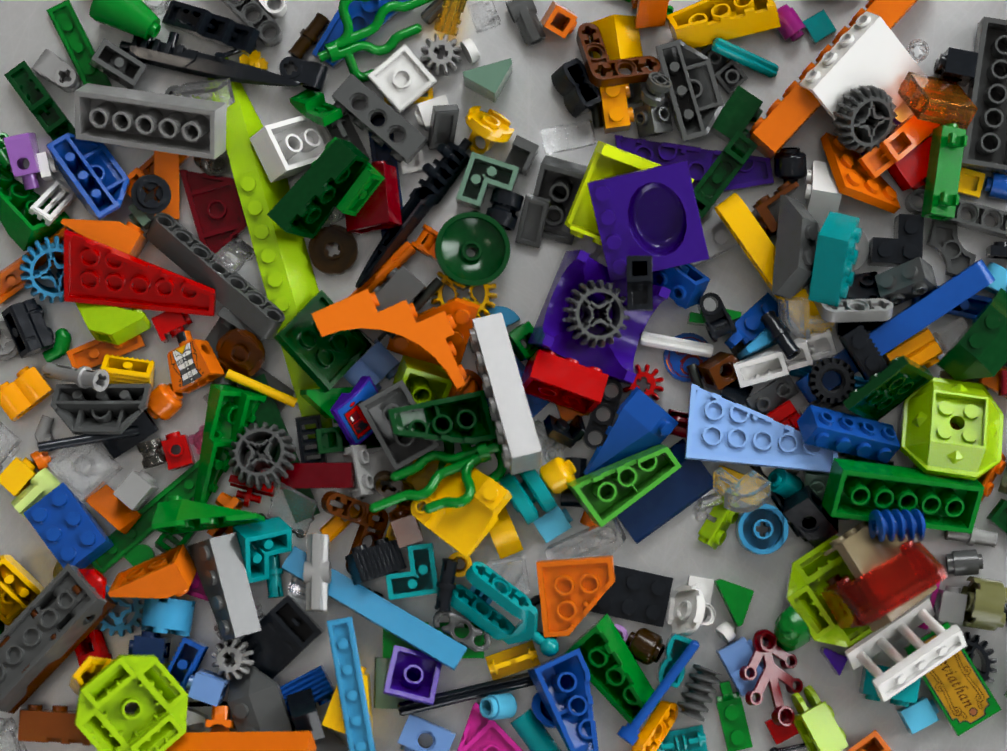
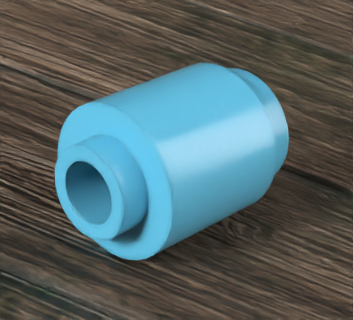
(498, 706)

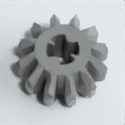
(450, 52)
(241, 658)

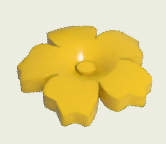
(254, 60)

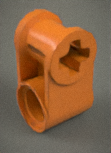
(426, 242)

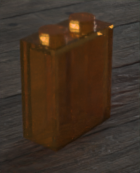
(937, 100)

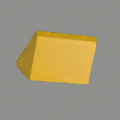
(619, 37)

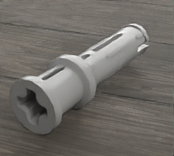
(83, 376)

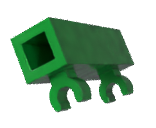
(944, 172)

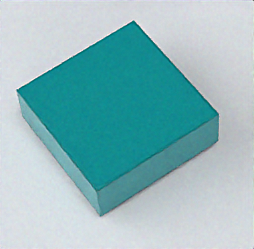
(819, 26)

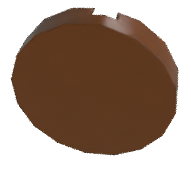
(240, 352)

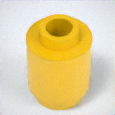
(468, 562)

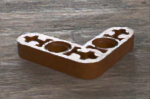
(604, 65)
(364, 517)

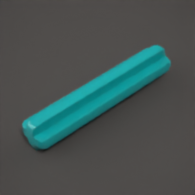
(744, 57)

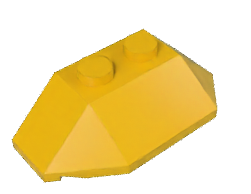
(17, 589)

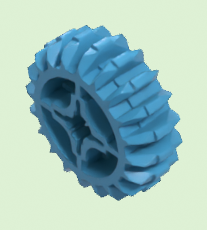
(44, 270)

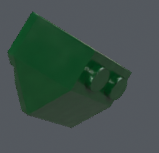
(982, 346)

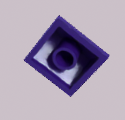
(412, 675)

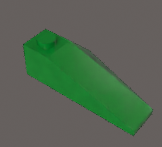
(14, 213)

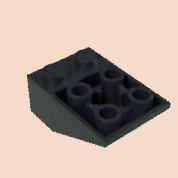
(283, 637)

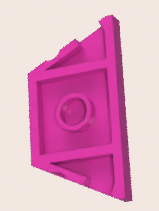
(485, 735)

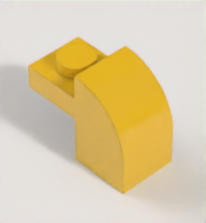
(505, 536)

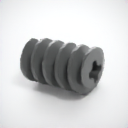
(698, 692)

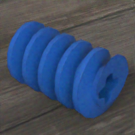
(897, 523)

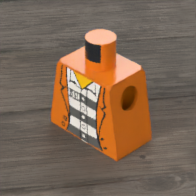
(192, 364)

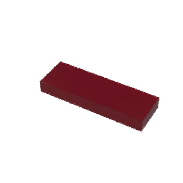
(321, 475)

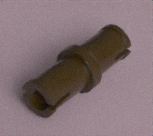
(309, 36)

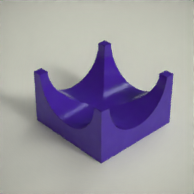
(550, 330)

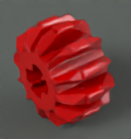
(650, 380)

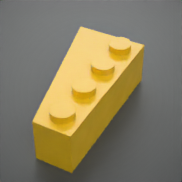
(722, 19)

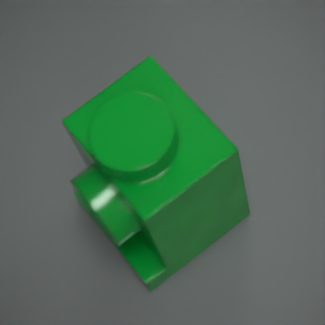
(523, 333)

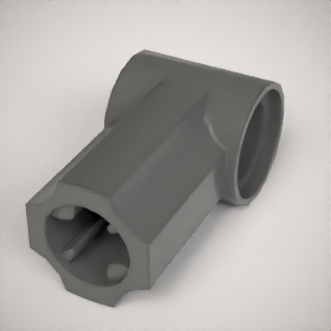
(524, 14)

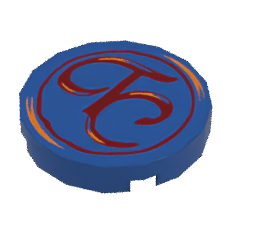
(676, 362)

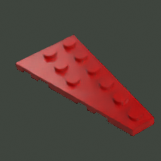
(114, 278)

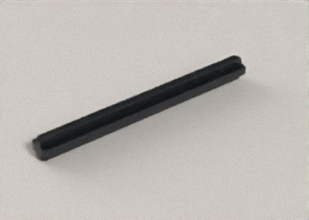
(468, 693)

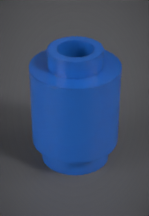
(996, 186)

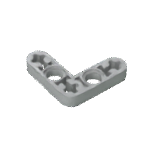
(856, 310)

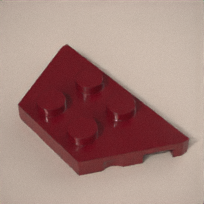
(214, 208)

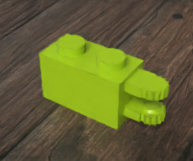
(817, 723)

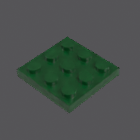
(321, 357)
(888, 388)

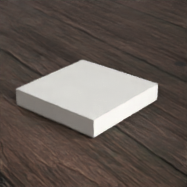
(402, 79)

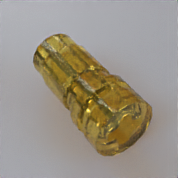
(450, 16)

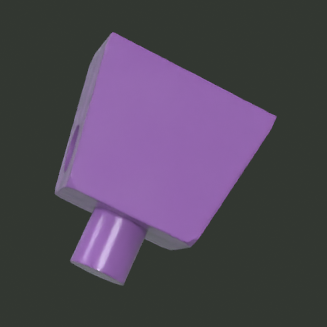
(18, 149)

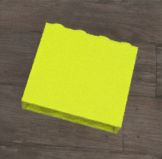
(604, 163)

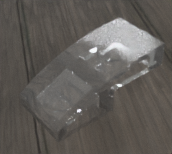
(568, 137)
(234, 255)

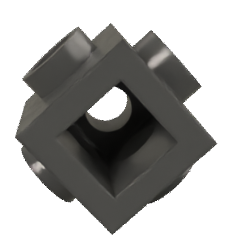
(653, 120)

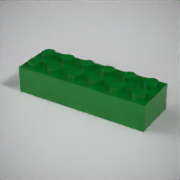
(860, 487)

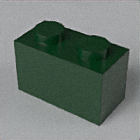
(737, 114)

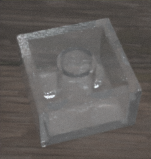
(85, 468)

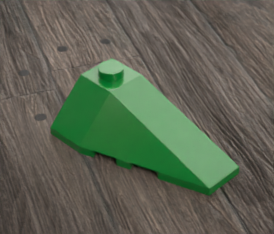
(188, 516)

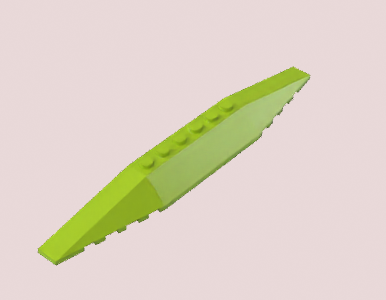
(280, 255)

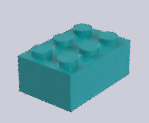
(834, 259)

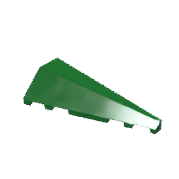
(226, 415)

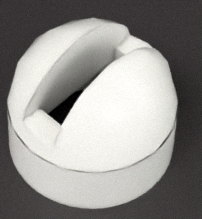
(727, 632)

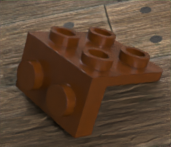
(761, 208)

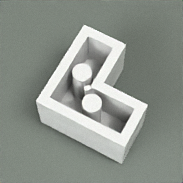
(821, 192)

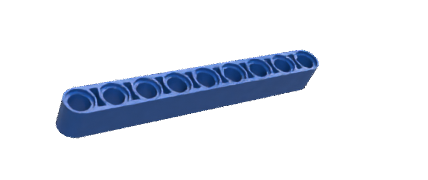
(913, 319)

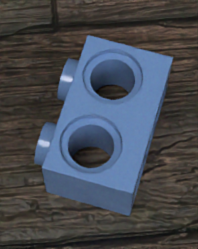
(207, 687)

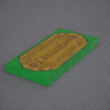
(958, 689)

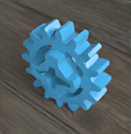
(120, 621)

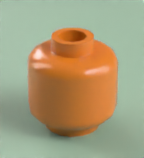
(164, 402)

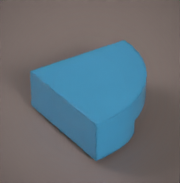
(509, 316)

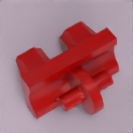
(249, 496)

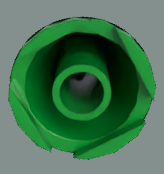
(128, 16)

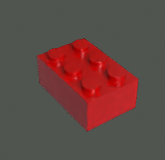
(564, 381)

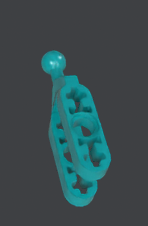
(509, 599)

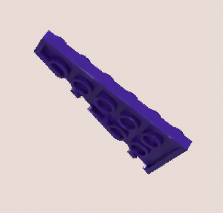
(754, 173)

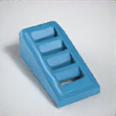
(758, 344)

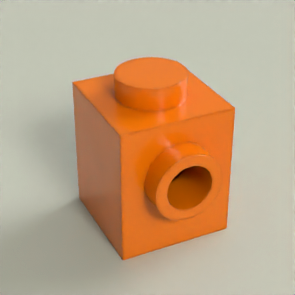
(559, 20)

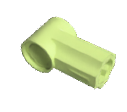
(39, 487)

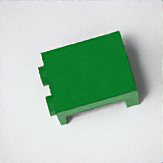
(360, 190)

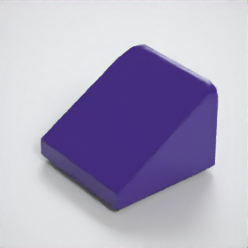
(834, 659)

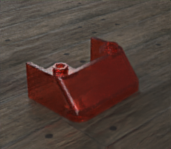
(885, 587)

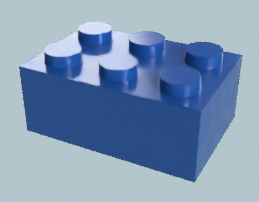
(68, 528)

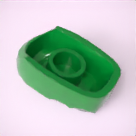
(791, 630)

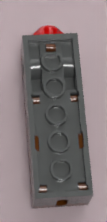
(50, 632)

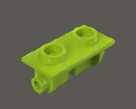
(716, 531)

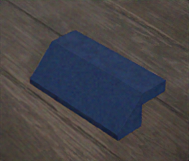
(668, 497)

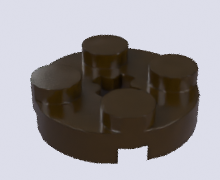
(346, 245)

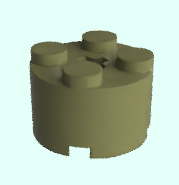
(984, 604)

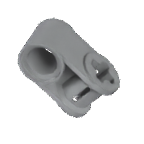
(55, 69)

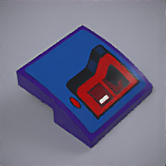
(348, 413)

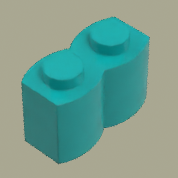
(673, 649)

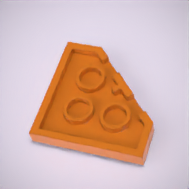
(854, 180)
(462, 313)
(571, 590)

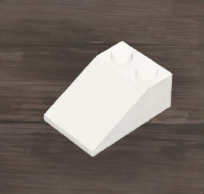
(289, 146)

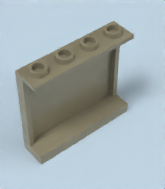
(864, 554)

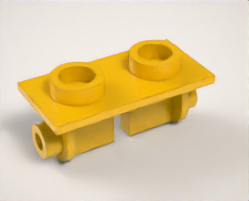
(512, 660)

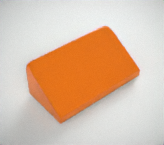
(113, 509)

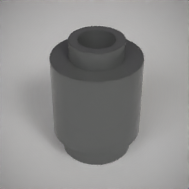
(964, 562)

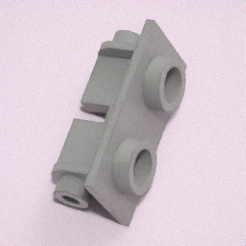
(363, 478)

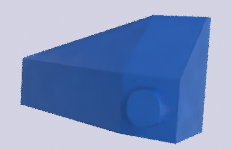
(637, 428)
(566, 694)

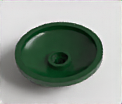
(479, 234)

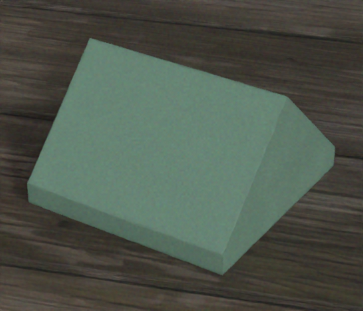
(488, 79)

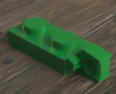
(732, 718)

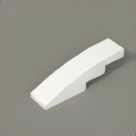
(774, 364)

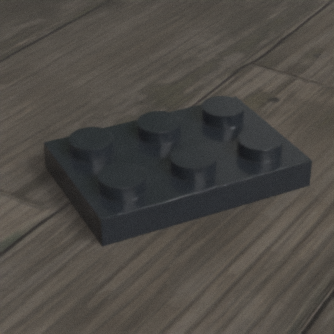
(636, 597)

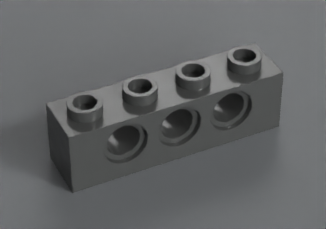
(352, 90)

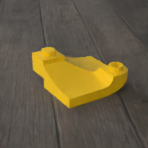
(467, 525)

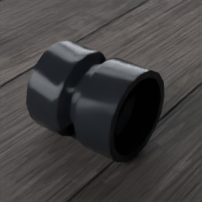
(504, 206)

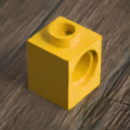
(18, 475)

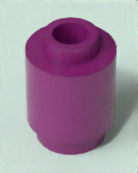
(791, 24)

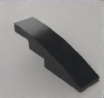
(211, 26)

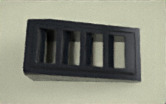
(302, 443)

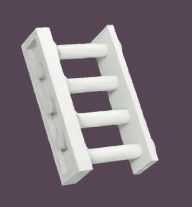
(916, 664)

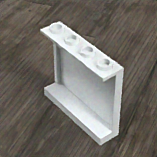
(861, 57)

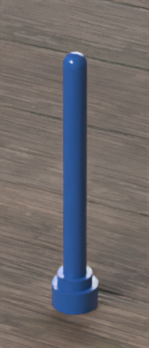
(631, 731)

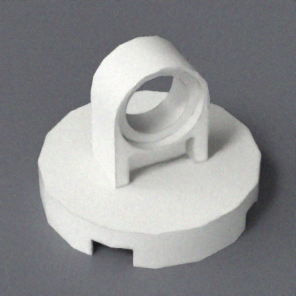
(687, 611)

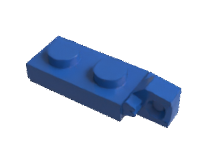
(749, 324)

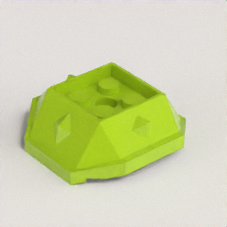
(937, 446)
(805, 590)
(159, 710)

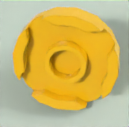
(488, 125)

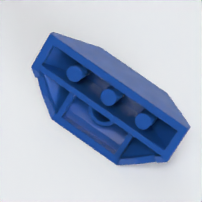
(90, 173)

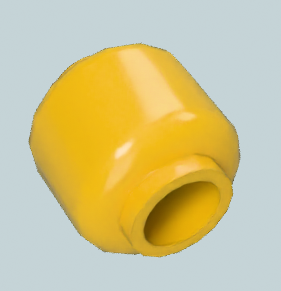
(557, 474)

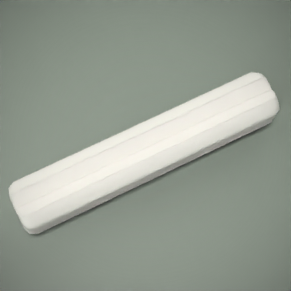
(676, 344)

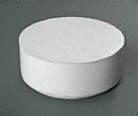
(470, 50)

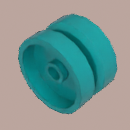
(528, 492)

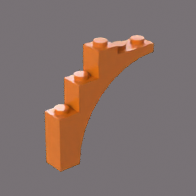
(429, 334)

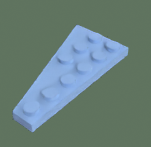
(739, 435)

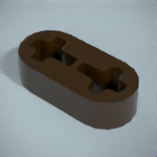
(387, 491)

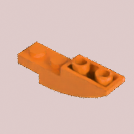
(896, 146)

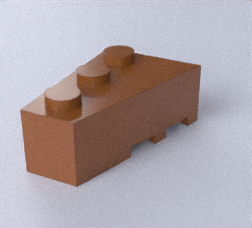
(49, 725)

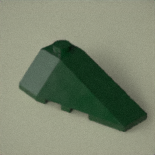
(448, 419)

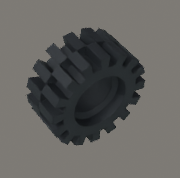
(844, 371)

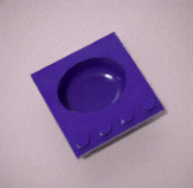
(649, 216)

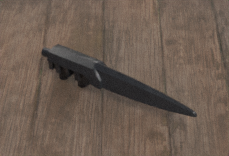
(193, 62)
(420, 202)

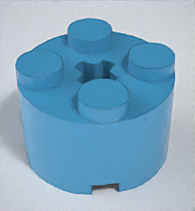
(772, 539)
(168, 616)

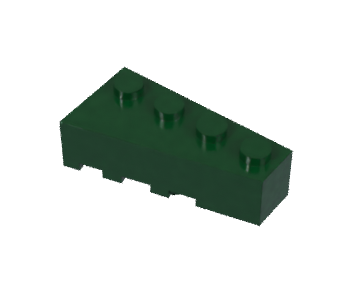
(319, 190)

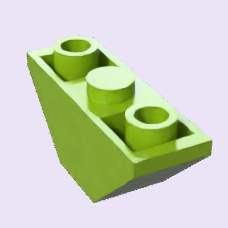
(113, 323)

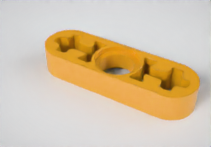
(657, 727)

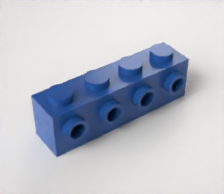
(848, 434)

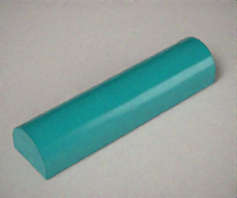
(534, 733)

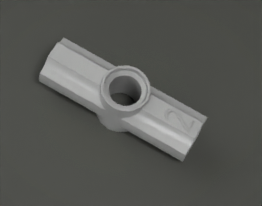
(317, 572)

